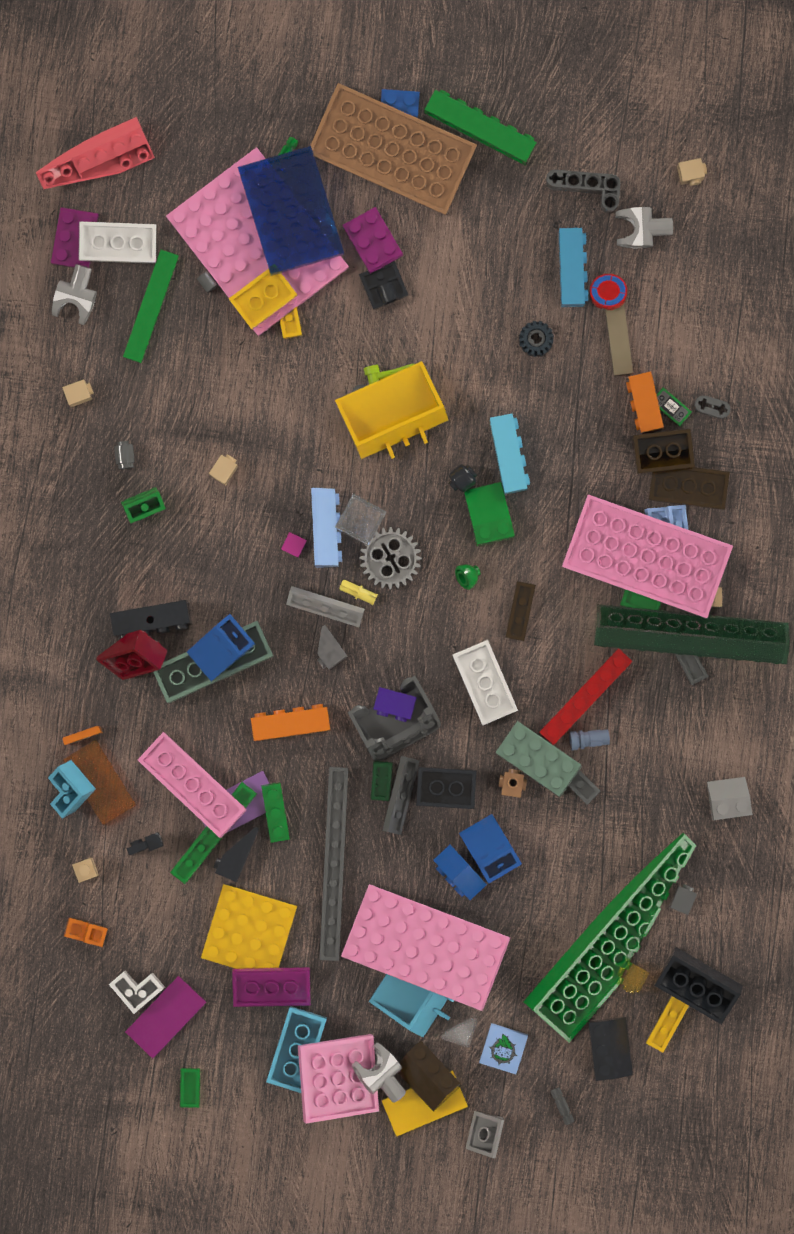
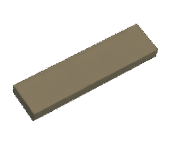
(619, 341)

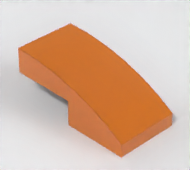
(85, 932)

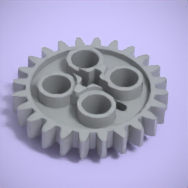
(375, 566)

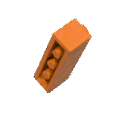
(291, 723)

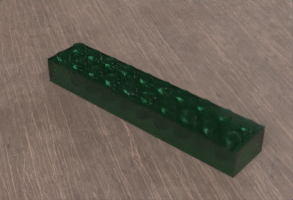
(691, 634)

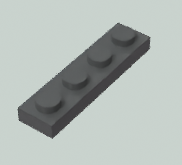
(401, 795)

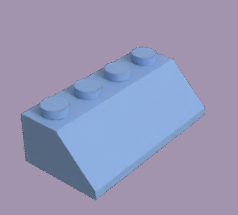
(324, 531)

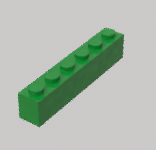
(480, 127)

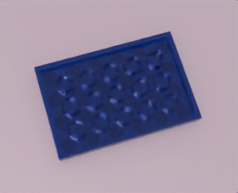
(290, 210)

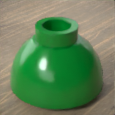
(467, 575)

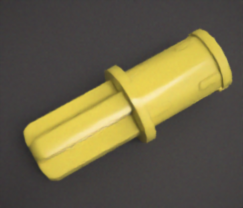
(358, 592)

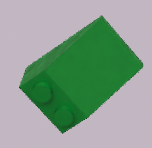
(489, 514)

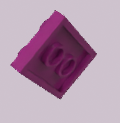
(67, 237)
(372, 240)

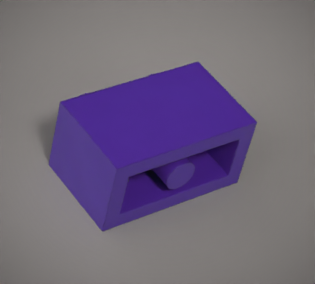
(394, 703)

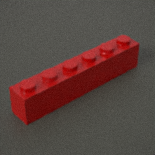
(585, 697)

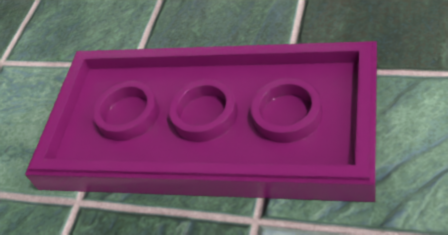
(271, 987)
(165, 1017)

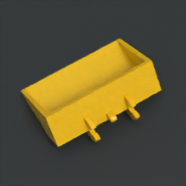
(392, 410)

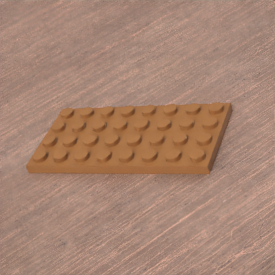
(392, 149)

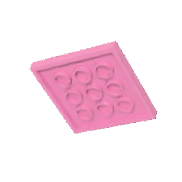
(329, 1082)

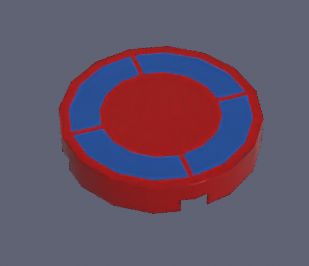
(608, 291)

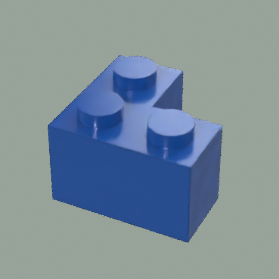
(459, 873)

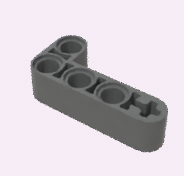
(583, 187)

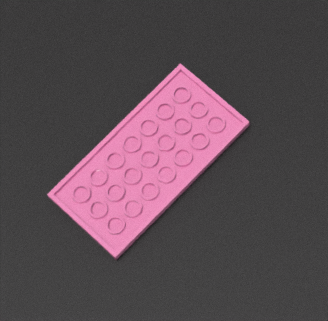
(647, 556)
(425, 947)

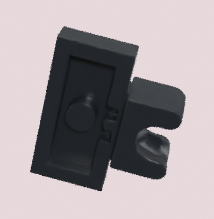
(152, 842)

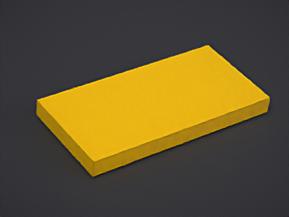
(413, 1112)

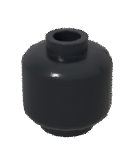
(462, 478)

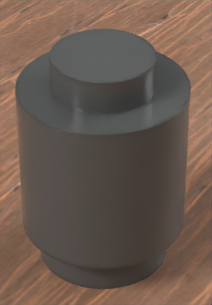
(124, 455)

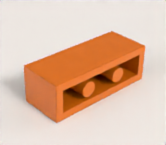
(645, 403)

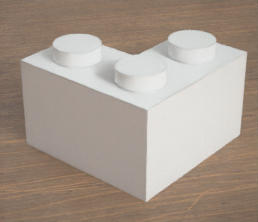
(136, 995)

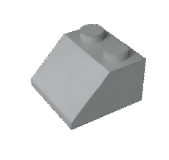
(729, 798)

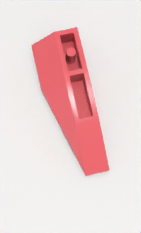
(99, 156)

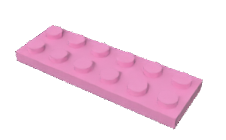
(192, 785)

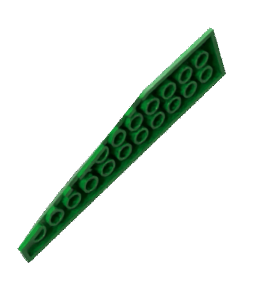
(604, 950)

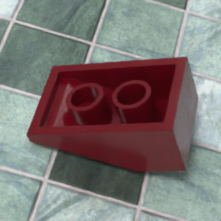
(133, 655)

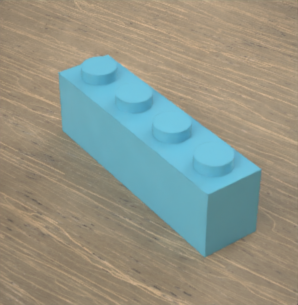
(508, 453)

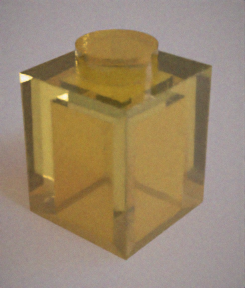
(634, 978)

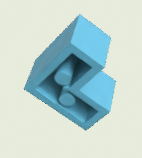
(73, 788)

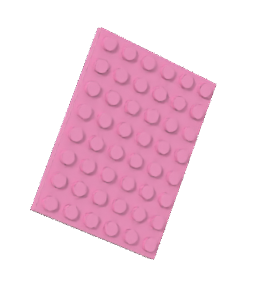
(225, 240)

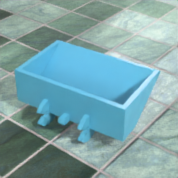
(409, 1004)

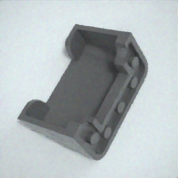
(386, 734)

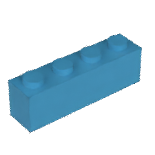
(572, 267)

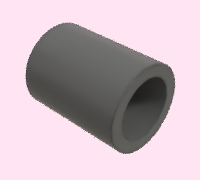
(207, 282)

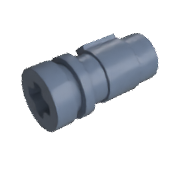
(588, 739)

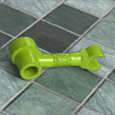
(374, 374)

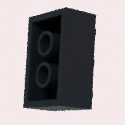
(446, 788)

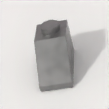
(329, 650)

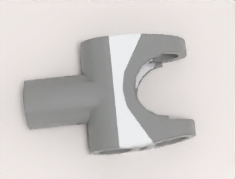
(644, 227)
(76, 293)
(381, 1074)

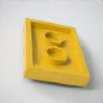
(262, 298)

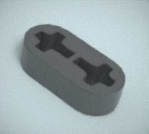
(714, 403)

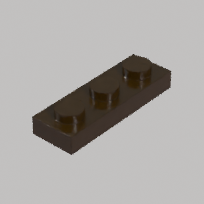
(520, 611)

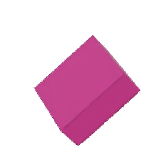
(294, 545)

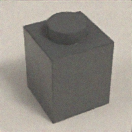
(683, 899)

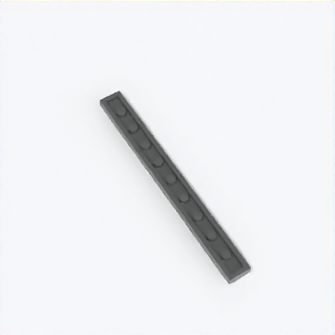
(334, 863)

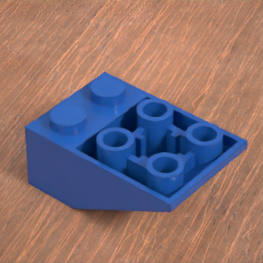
(221, 647)
(490, 848)

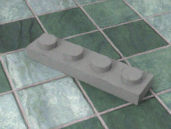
(325, 606)

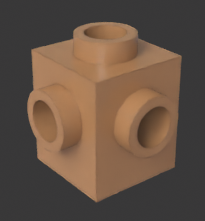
(508, 790)

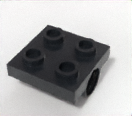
(384, 285)

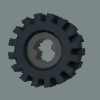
(528, 344)

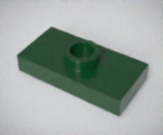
(381, 780)

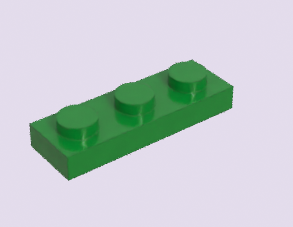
(275, 812)

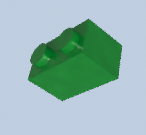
(143, 505)

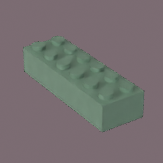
(183, 676)

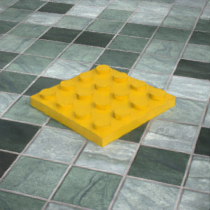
(248, 930)

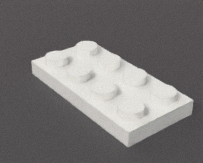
(117, 242)
(485, 682)

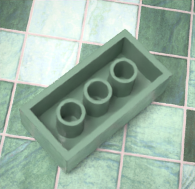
(538, 759)

